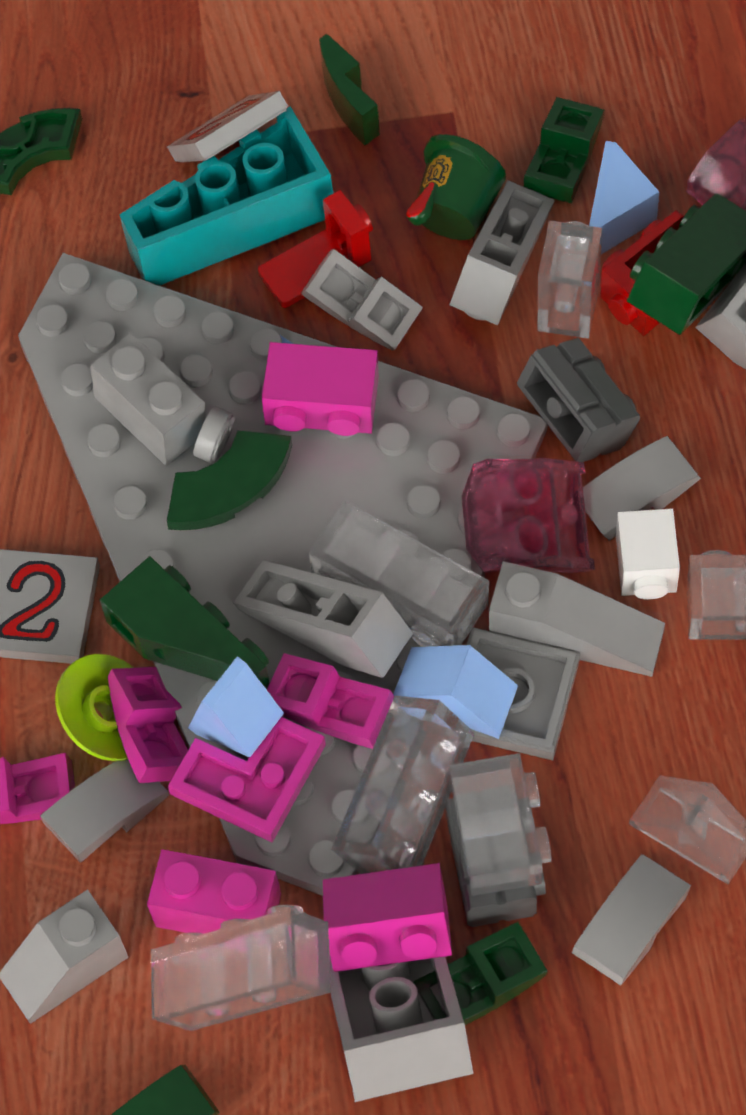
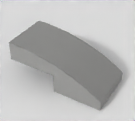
(361, 301)
(638, 483)
(101, 807)
(631, 919)

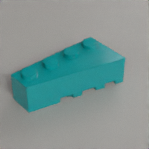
(230, 204)

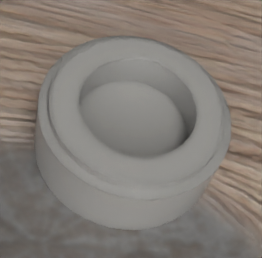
(214, 435)

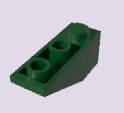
(172, 628)

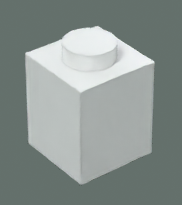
(647, 553)

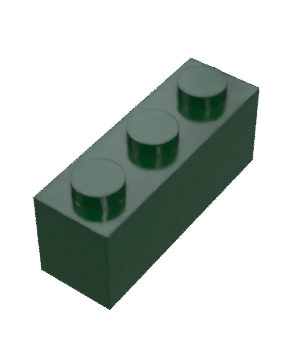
(691, 264)

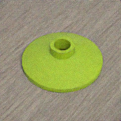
(78, 694)

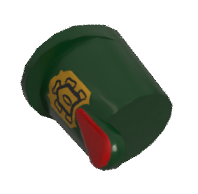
(456, 187)

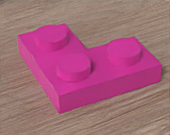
(253, 791)

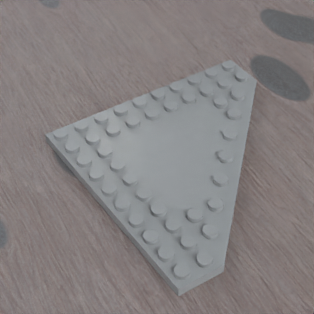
(401, 474)

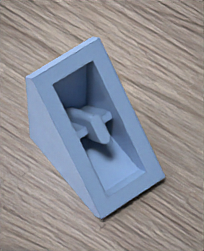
(623, 198)
(462, 682)
(237, 711)

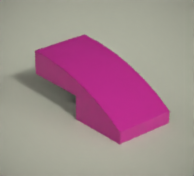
(329, 703)
(146, 723)
(33, 787)

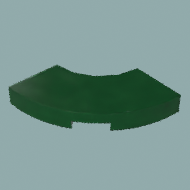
(35, 141)
(230, 484)

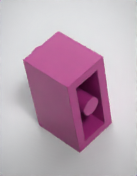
(320, 388)
(203, 892)
(386, 917)

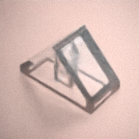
(695, 824)

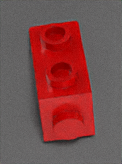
(345, 232)
(616, 274)

